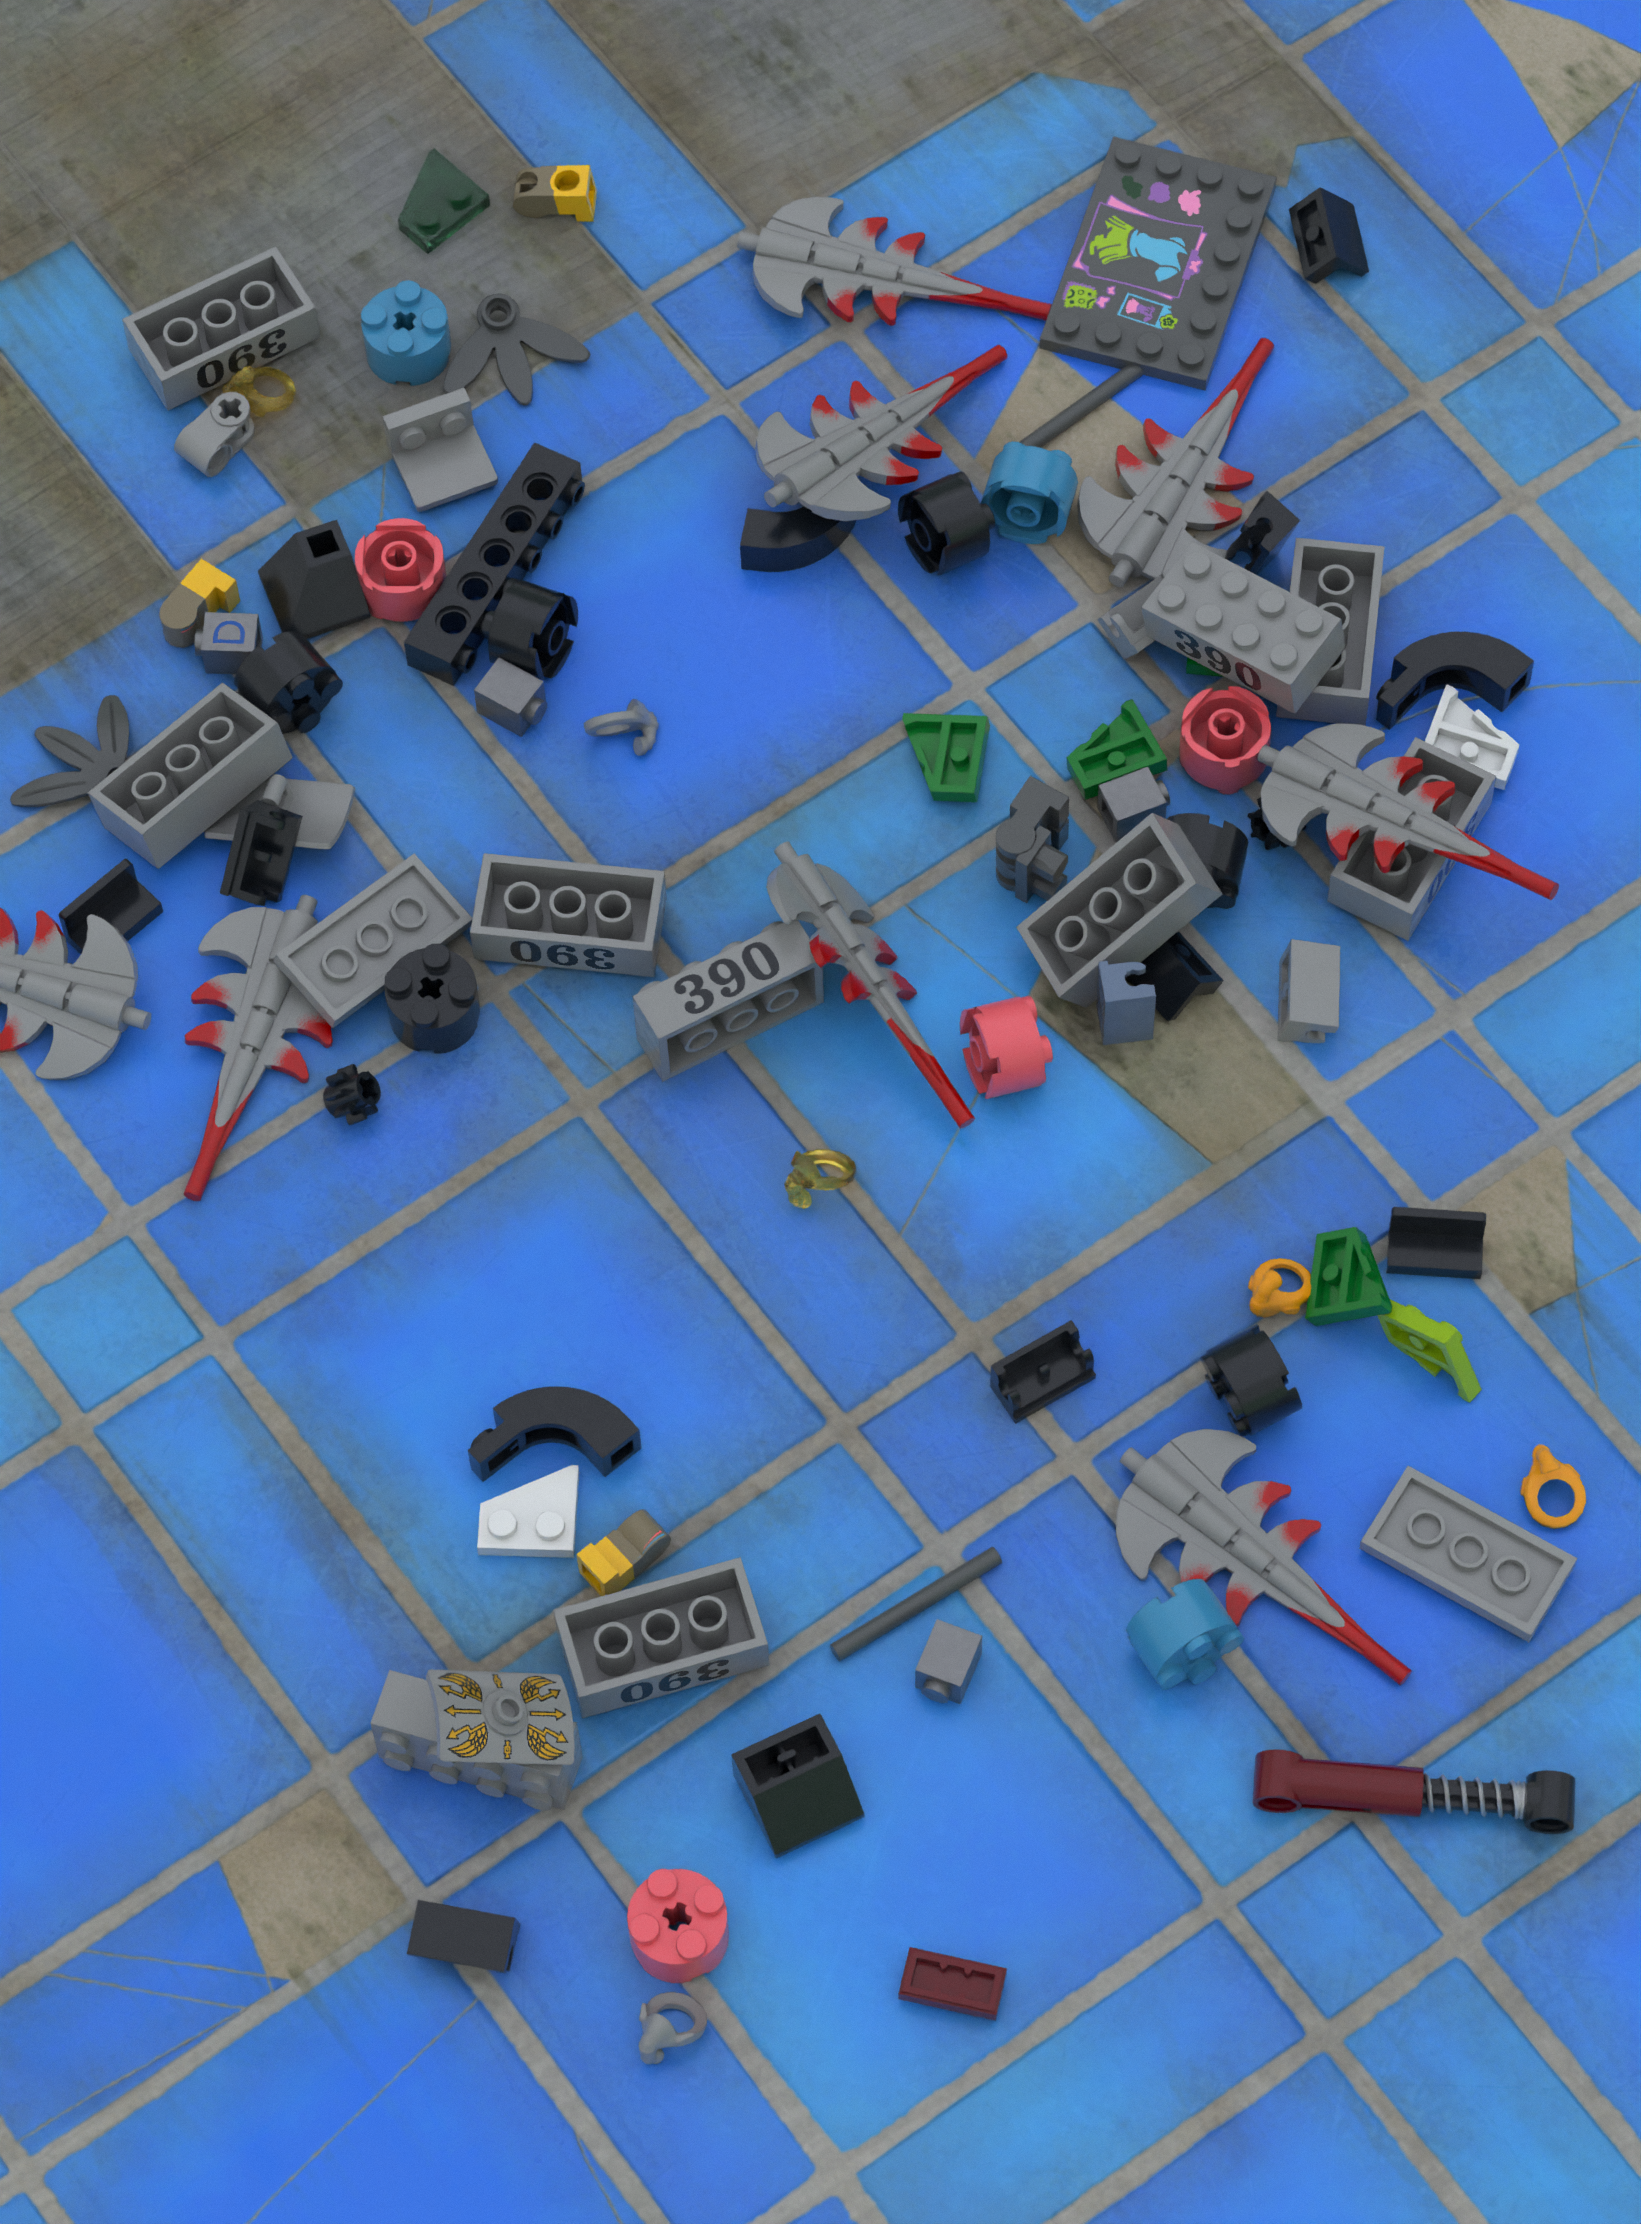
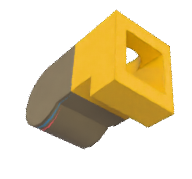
(556, 191)
(199, 592)
(623, 1553)

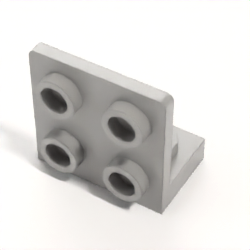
(438, 450)

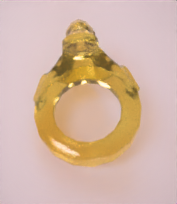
(259, 404)
(807, 1176)

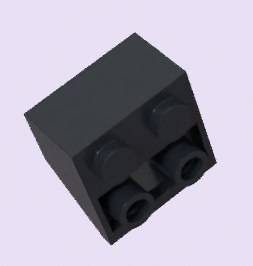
(797, 1785)

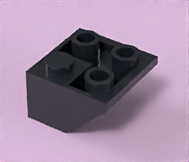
(314, 583)

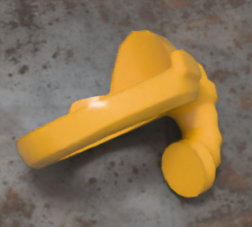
(1266, 1297)
(1546, 1468)

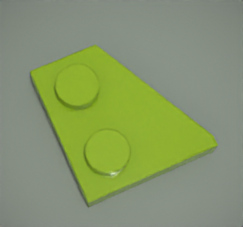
(1431, 1345)

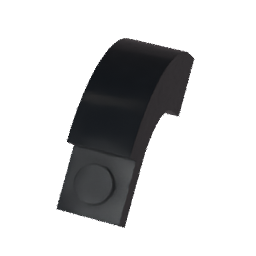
(789, 539)
(1455, 659)
(555, 1416)

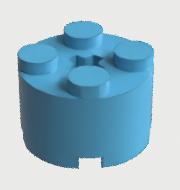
(406, 334)
(1030, 492)
(1183, 1634)

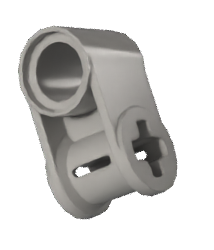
(216, 435)

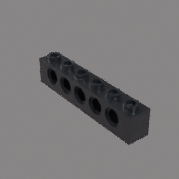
(538, 476)

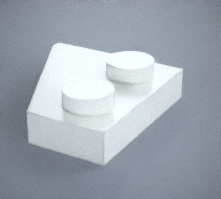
(1472, 737)
(532, 1518)

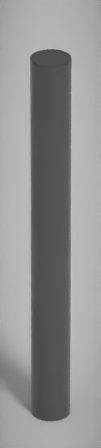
(1083, 406)
(915, 1603)

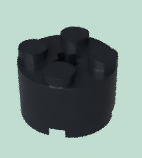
(946, 523)
(531, 628)
(288, 682)
(1220, 850)
(432, 999)
(1251, 1381)

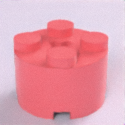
(399, 569)
(1223, 738)
(1005, 1047)
(674, 1898)

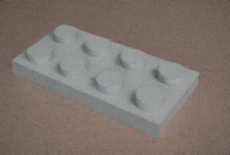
(350, 951)
(1468, 1553)

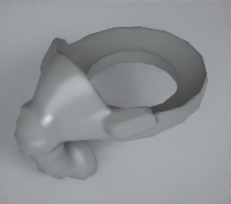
(634, 718)
(659, 2031)

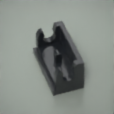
(1264, 533)
(261, 853)
(1042, 1372)
(463, 1936)

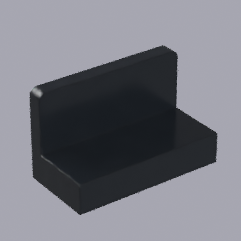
(1327, 236)
(115, 899)
(1177, 976)
(1435, 1242)

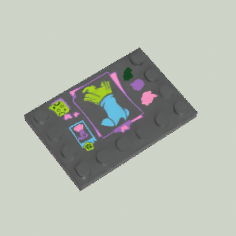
(1158, 263)

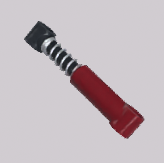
(1290, 1782)

